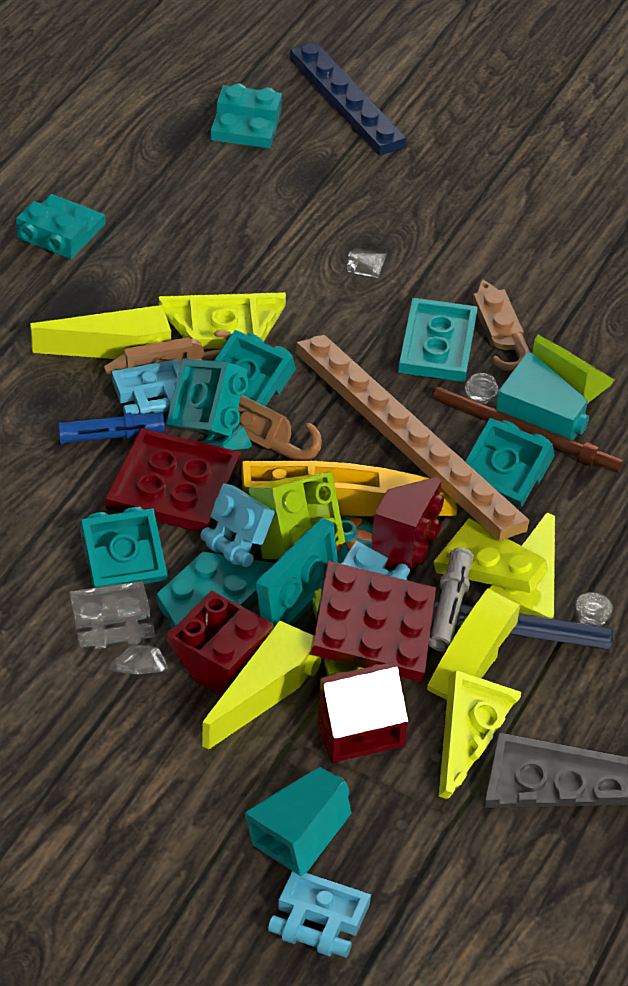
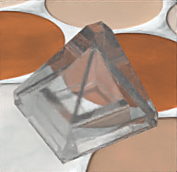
(365, 262)
(139, 660)

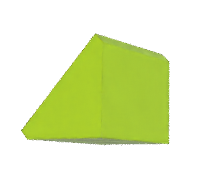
(575, 371)

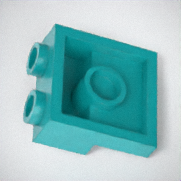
(247, 116)
(59, 225)
(266, 366)
(207, 397)
(510, 459)
(123, 547)

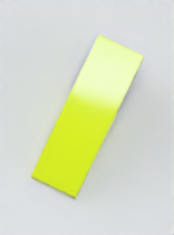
(477, 640)

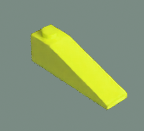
(101, 334)
(267, 678)

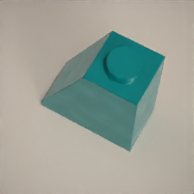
(543, 399)
(300, 819)

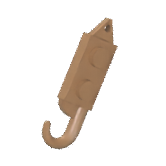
(500, 323)
(165, 351)
(274, 430)

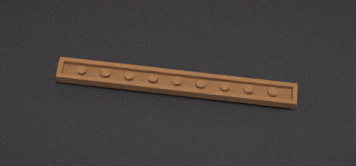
(413, 438)

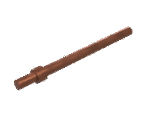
(587, 452)

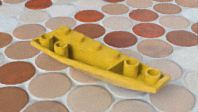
(356, 486)

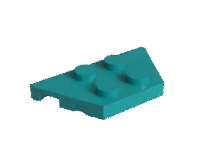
(205, 574)

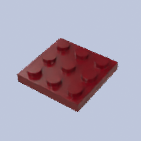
(174, 478)
(373, 620)

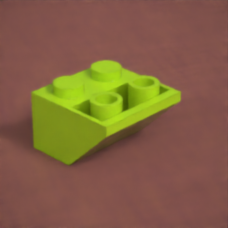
(297, 507)

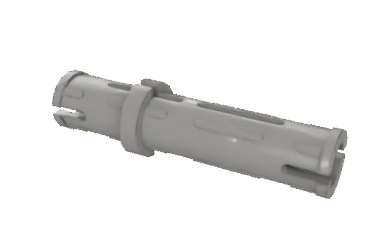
(454, 586)

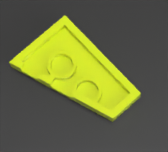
(495, 561)

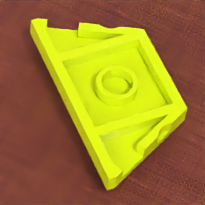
(204, 314)

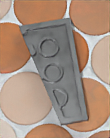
(554, 774)

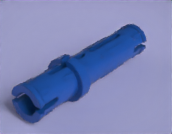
(75, 431)

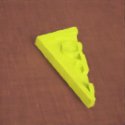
(541, 599)
(472, 716)

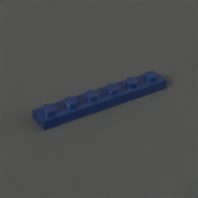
(348, 98)

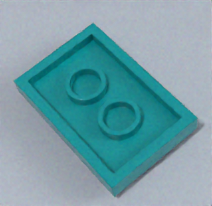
(438, 339)
(290, 583)

